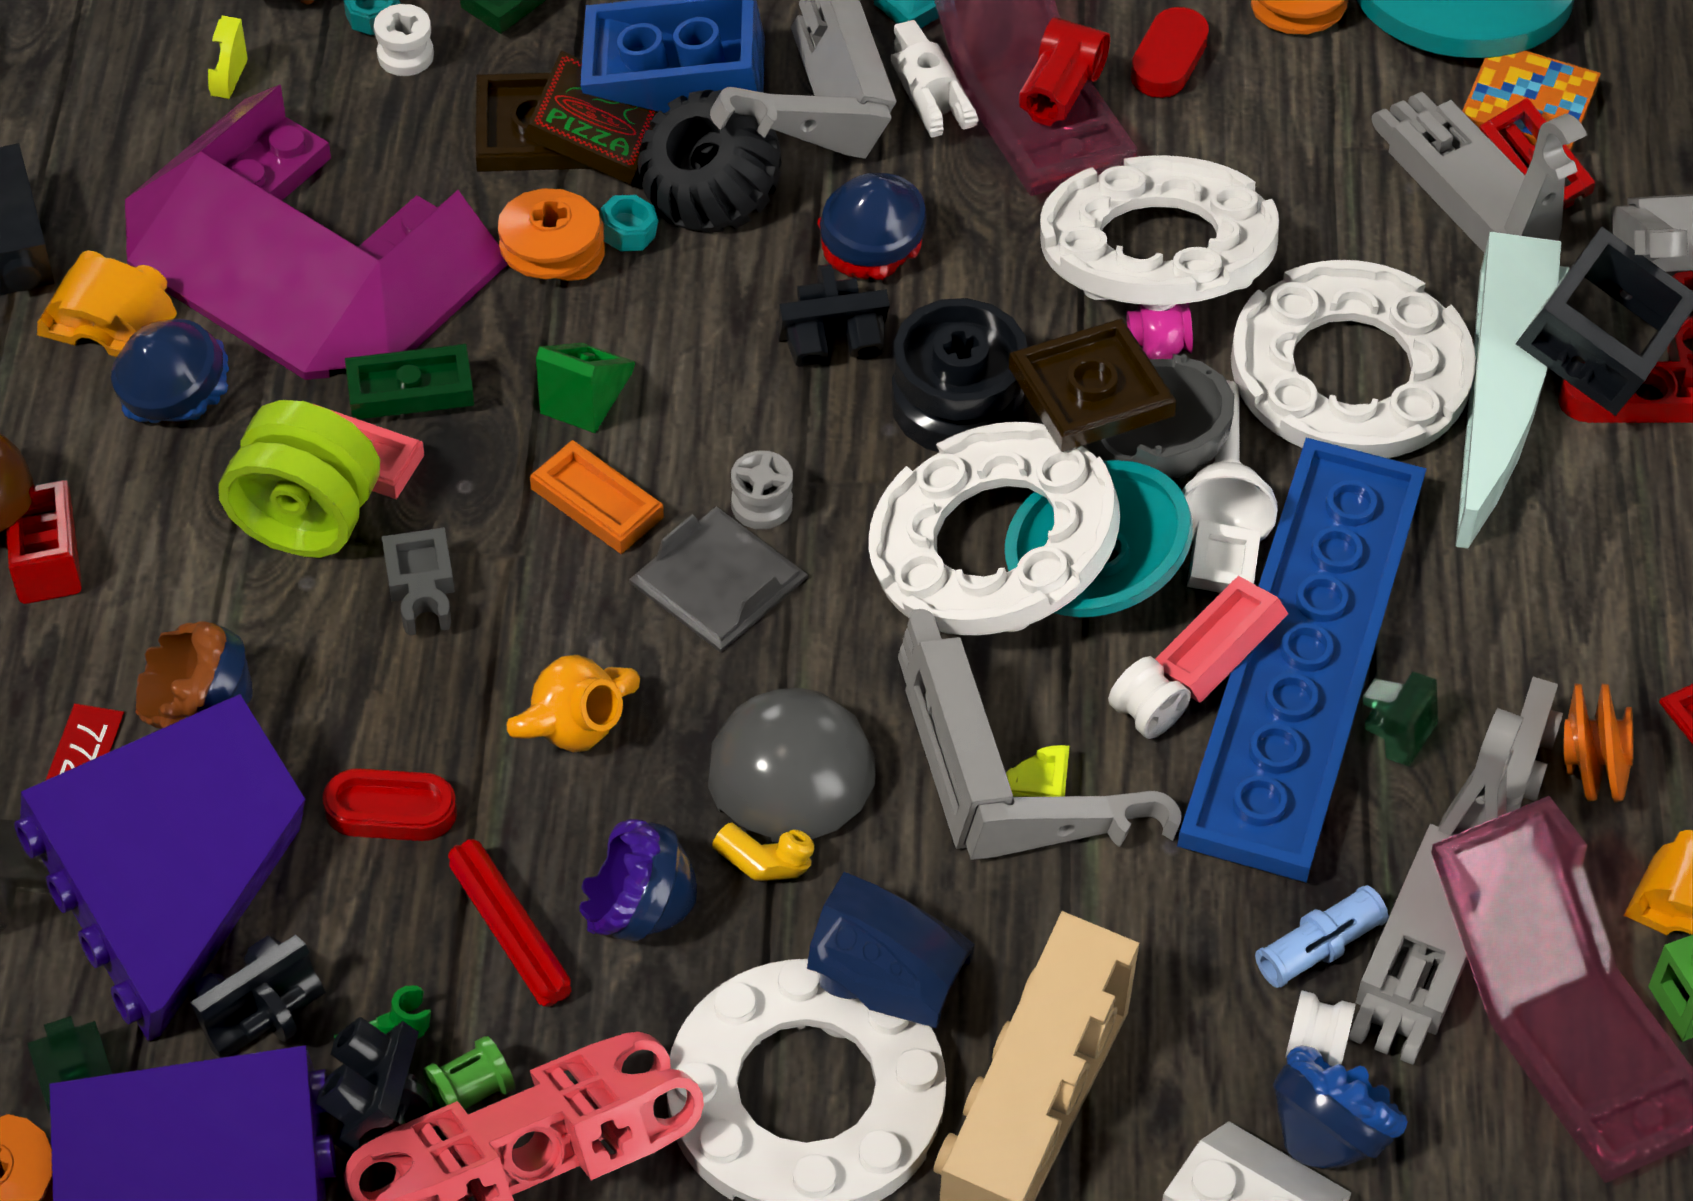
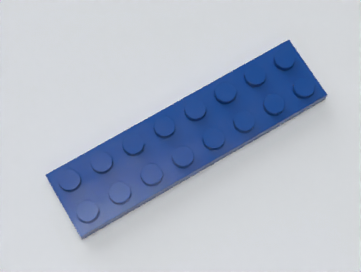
(1299, 689)

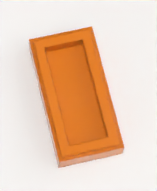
(597, 496)

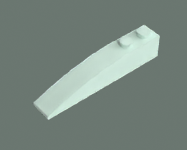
(1507, 381)

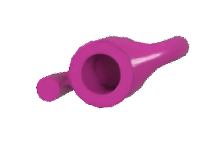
(1162, 331)

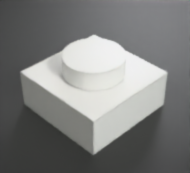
(1221, 555)

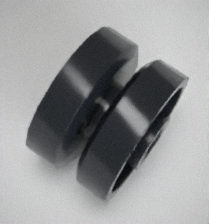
(955, 370)

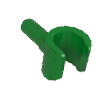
(404, 1000)

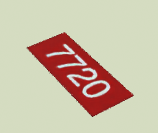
(86, 736)

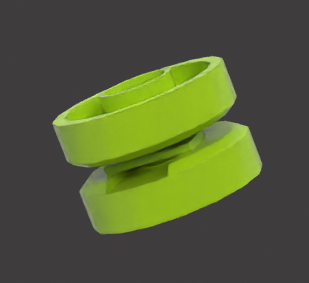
(299, 478)

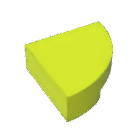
(231, 58)
(1041, 774)

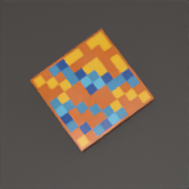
(1548, 83)

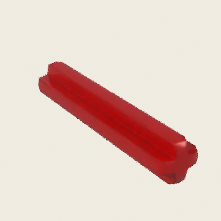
(509, 923)

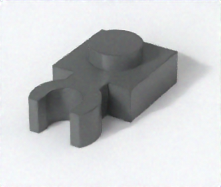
(419, 575)

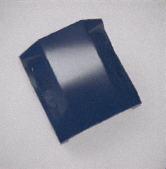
(886, 952)

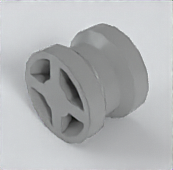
(750, 478)

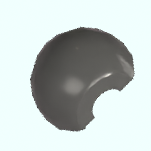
(1190, 437)
(791, 764)

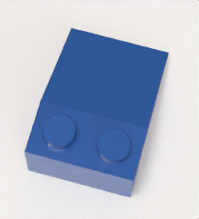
(668, 48)

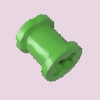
(470, 1076)

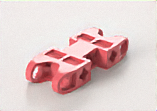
(565, 1123)

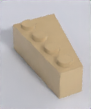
(1041, 1066)

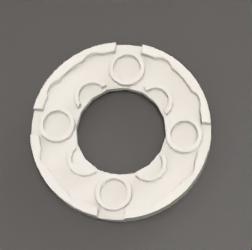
(1224, 197)
(1366, 293)
(1046, 577)
(757, 1165)

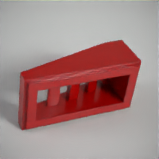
(44, 547)

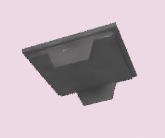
(717, 577)

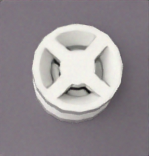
(403, 39)
(1149, 697)
(1322, 1027)

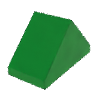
(580, 383)

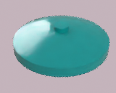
(1470, 26)

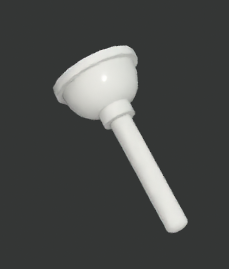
(1231, 491)

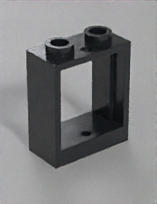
(1610, 368)

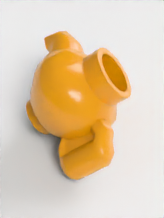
(574, 703)

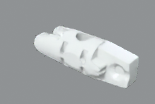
(929, 79)

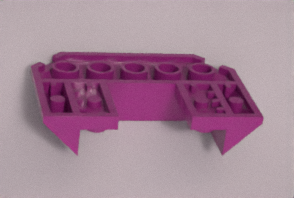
(281, 278)

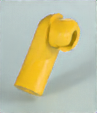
(768, 861)

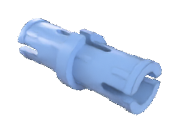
(1321, 936)

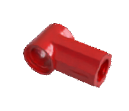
(1066, 61)

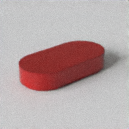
(1169, 52)
(390, 804)

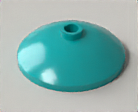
(1148, 548)

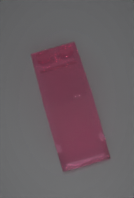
(993, 55)
(1558, 990)

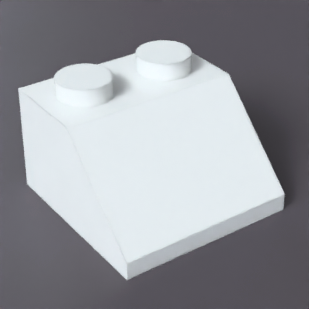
(1244, 1168)

